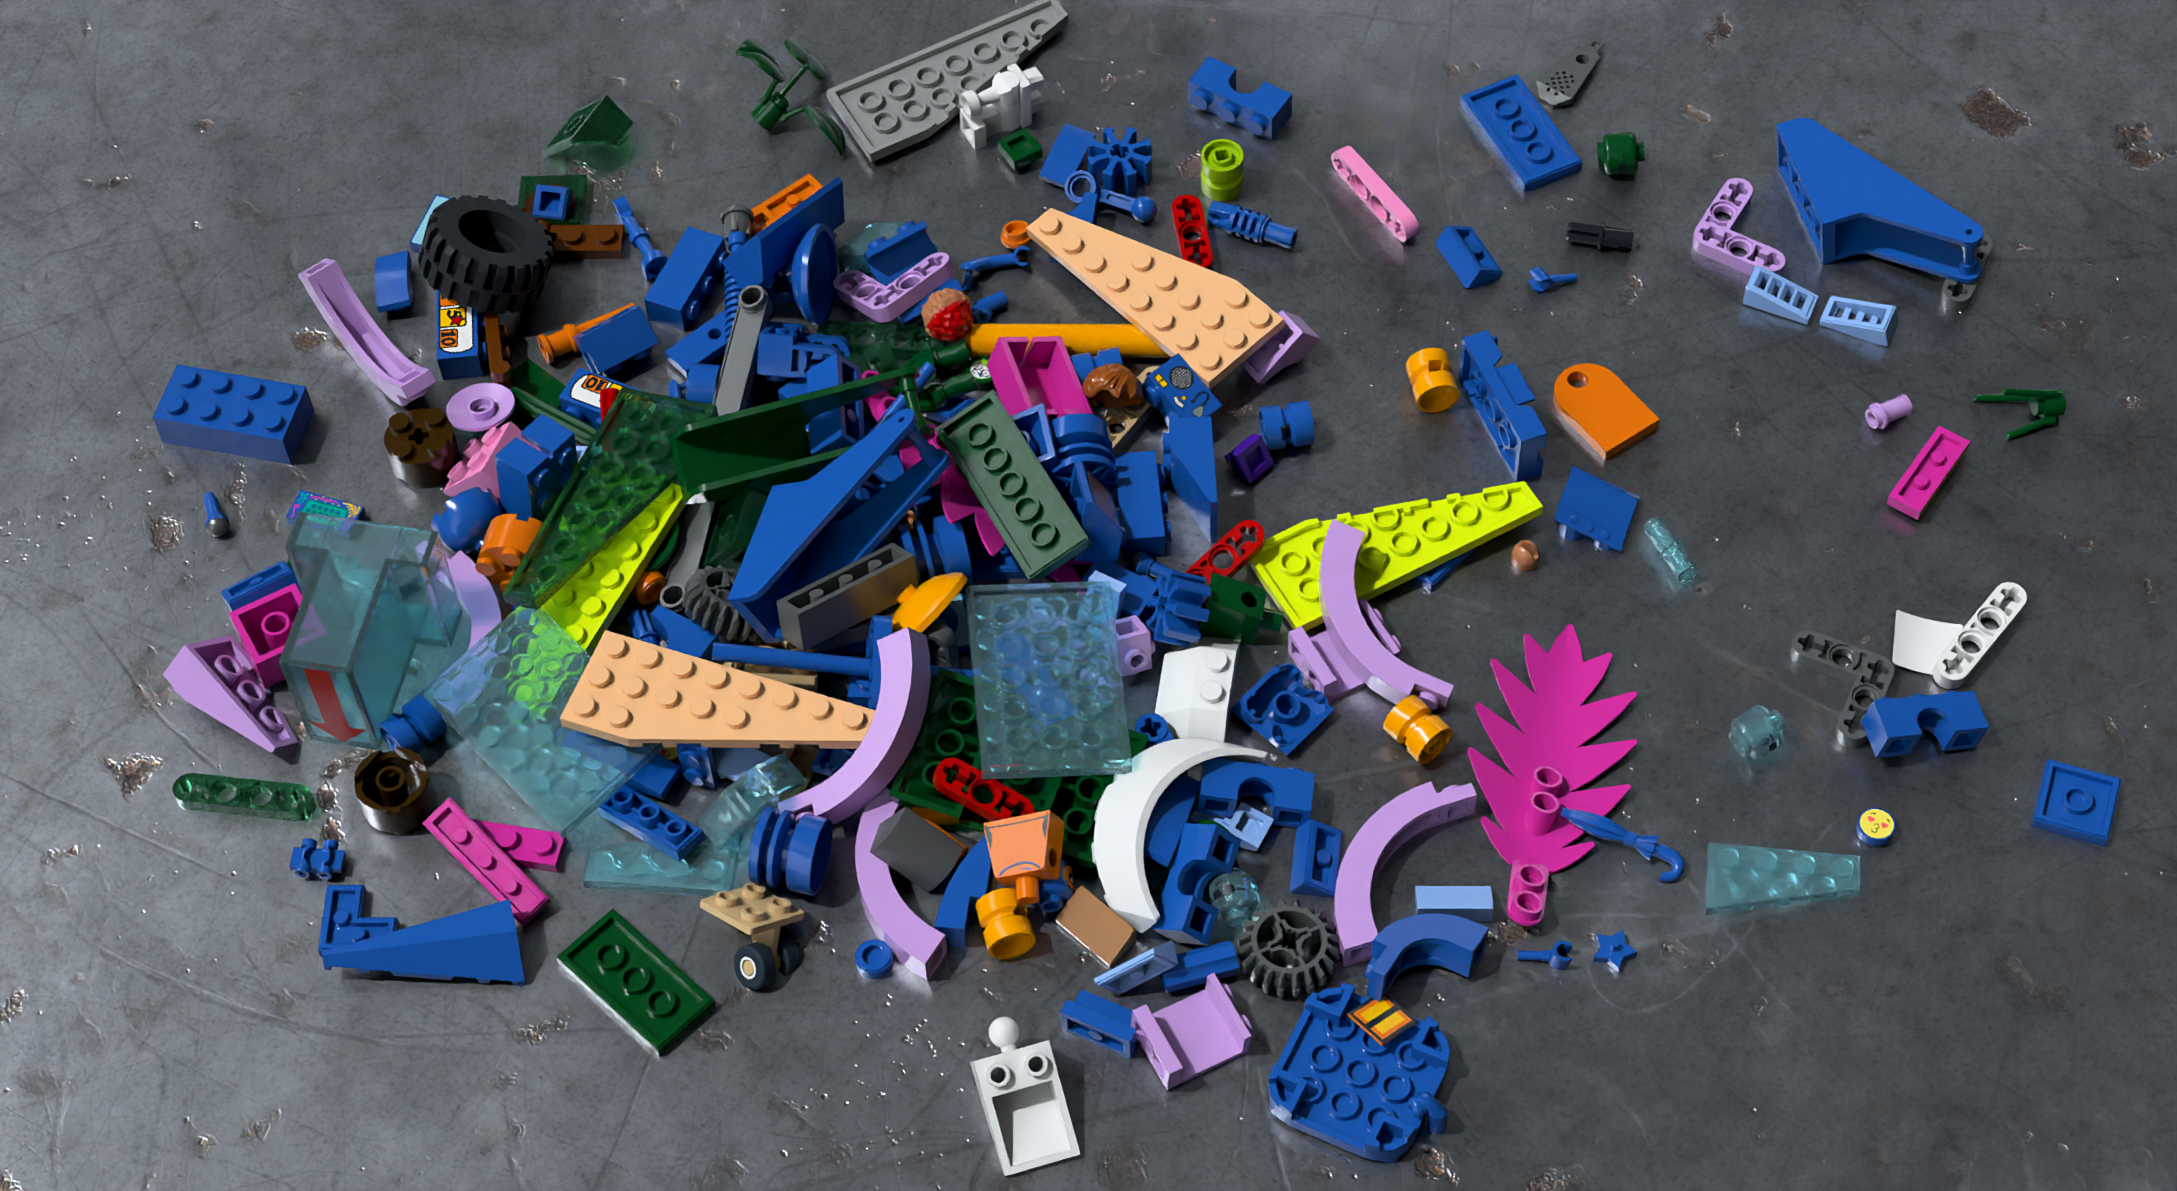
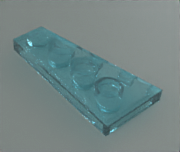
(646, 869)
(1761, 875)

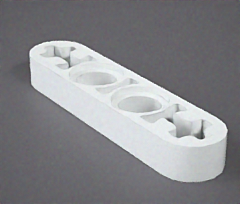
(1977, 633)

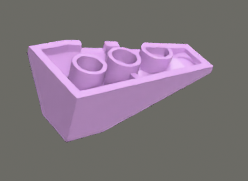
(223, 684)

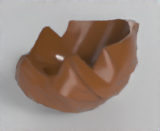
(1113, 386)

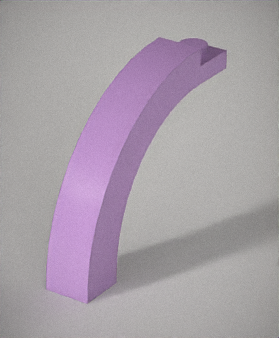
(362, 337)
(476, 596)
(1353, 637)
(889, 737)
(1372, 847)
(909, 937)

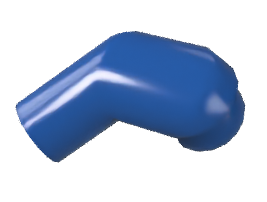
(984, 308)
(1427, 1104)

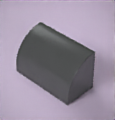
(916, 849)

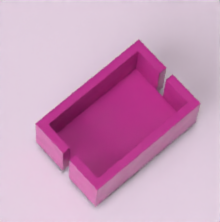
(1042, 377)

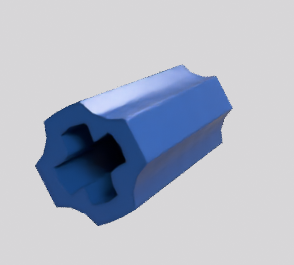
(1199, 963)

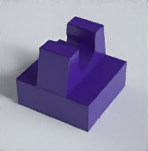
(1250, 458)

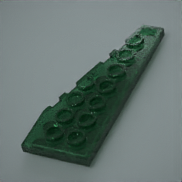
(610, 486)

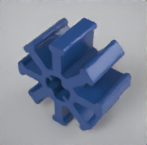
(1120, 160)
(1178, 608)

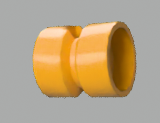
(1432, 380)
(1412, 724)
(1006, 924)

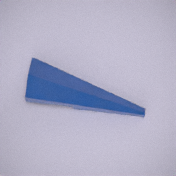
(463, 945)

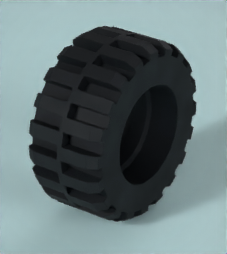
(486, 254)

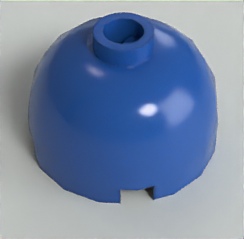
(466, 520)

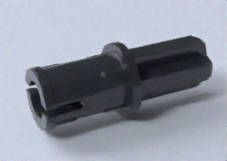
(1600, 235)

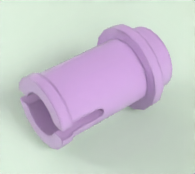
(1881, 414)

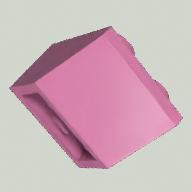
(478, 462)

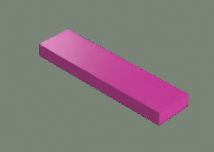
(486, 861)

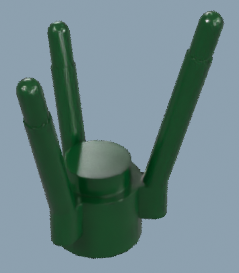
(2044, 403)

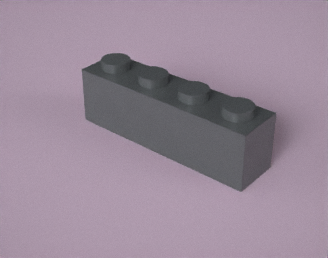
(846, 596)

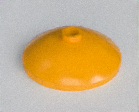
(924, 604)

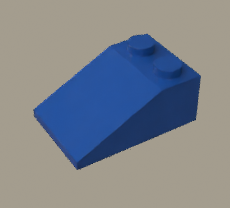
(1191, 463)

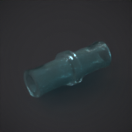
(1670, 549)

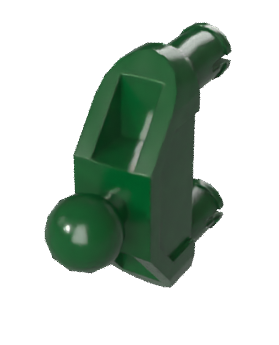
(937, 391)

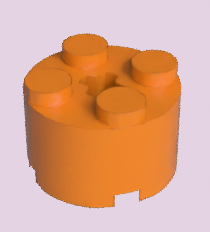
(505, 547)

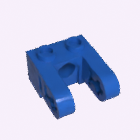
(789, 351)

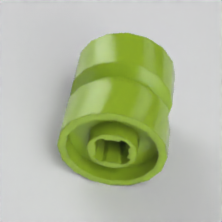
(1222, 170)

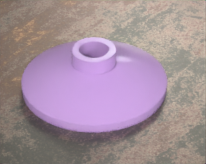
(480, 407)

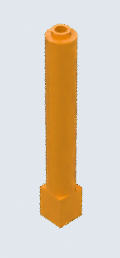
(1076, 338)

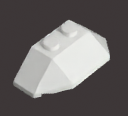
(1199, 688)

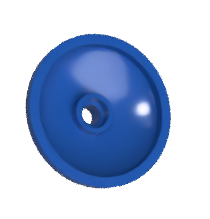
(813, 274)

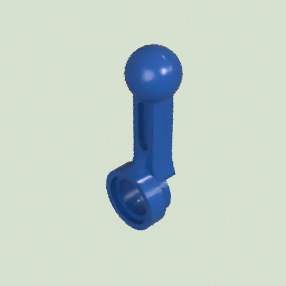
(1142, 209)

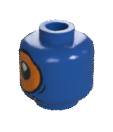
(1056, 891)

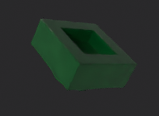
(1020, 149)

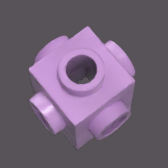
(1134, 645)

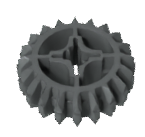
(708, 605)
(1281, 966)

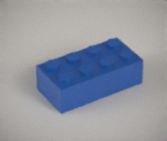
(233, 414)

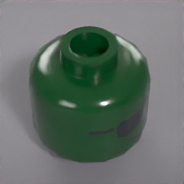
(1620, 153)

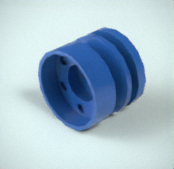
(1085, 440)
(937, 552)
(782, 849)

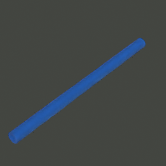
(803, 660)

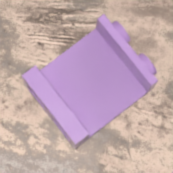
(1323, 664)
(1193, 1033)

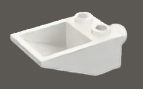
(1026, 1108)

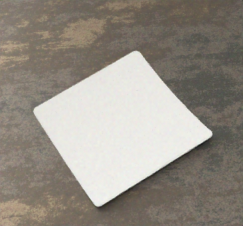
(1921, 642)

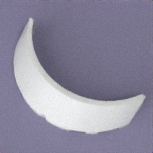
(1124, 816)

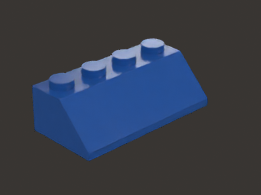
(775, 245)

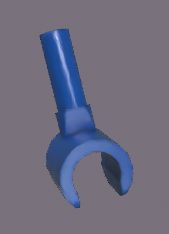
(1542, 282)
(1551, 956)

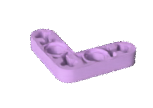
(1724, 232)
(888, 302)

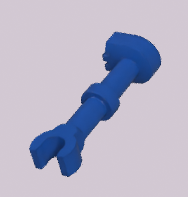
(652, 260)

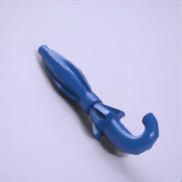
(1647, 845)

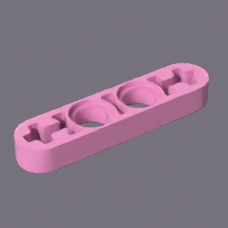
(1375, 193)

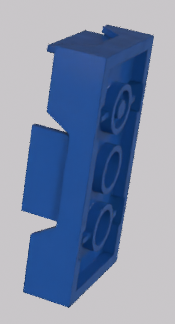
(1499, 402)

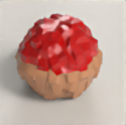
(947, 315)

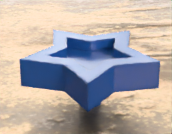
(1613, 950)

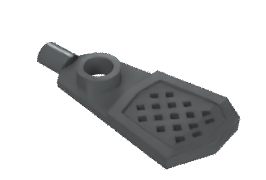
(1567, 77)

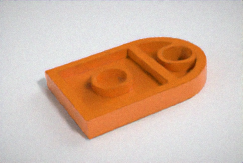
(1603, 409)

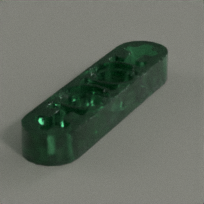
(883, 332)
(242, 803)

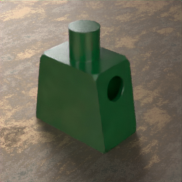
(1237, 611)

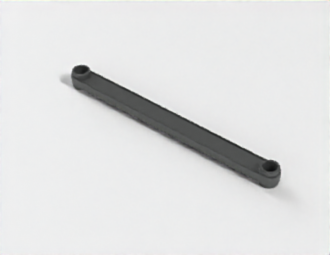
(729, 397)

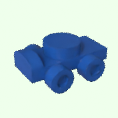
(317, 861)

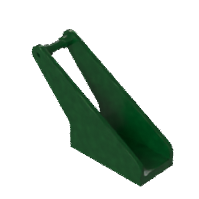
(771, 442)

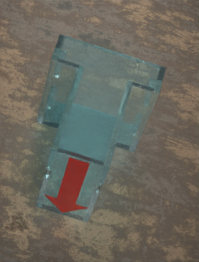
(362, 612)

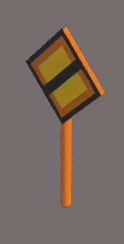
(1382, 1019)

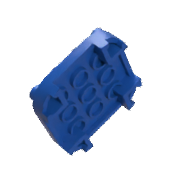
(1349, 1086)

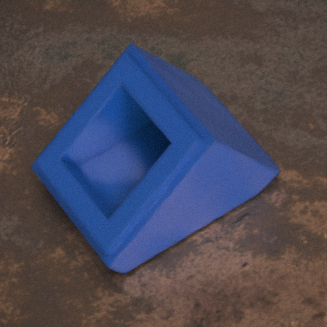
(552, 202)

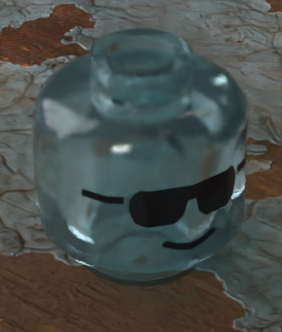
(1757, 732)
(1235, 897)

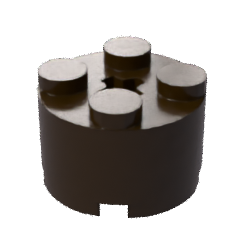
(421, 447)
(394, 790)

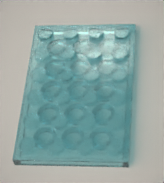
(1047, 680)
(509, 706)

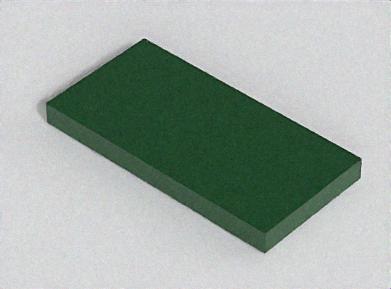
(636, 982)

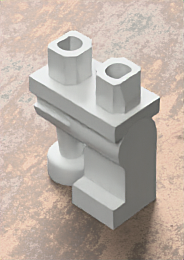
(1002, 106)

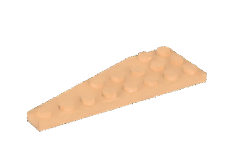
(1169, 299)
(667, 697)

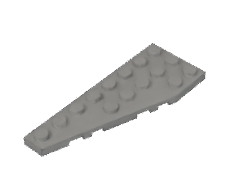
(923, 90)

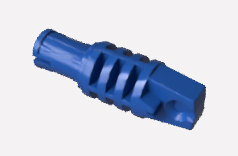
(1250, 224)

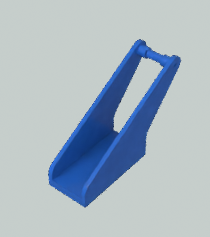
(1867, 208)
(800, 545)

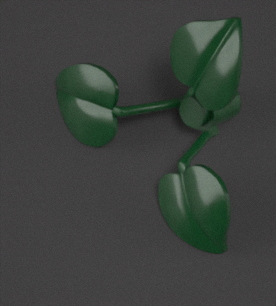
(774, 106)

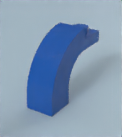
(1424, 940)

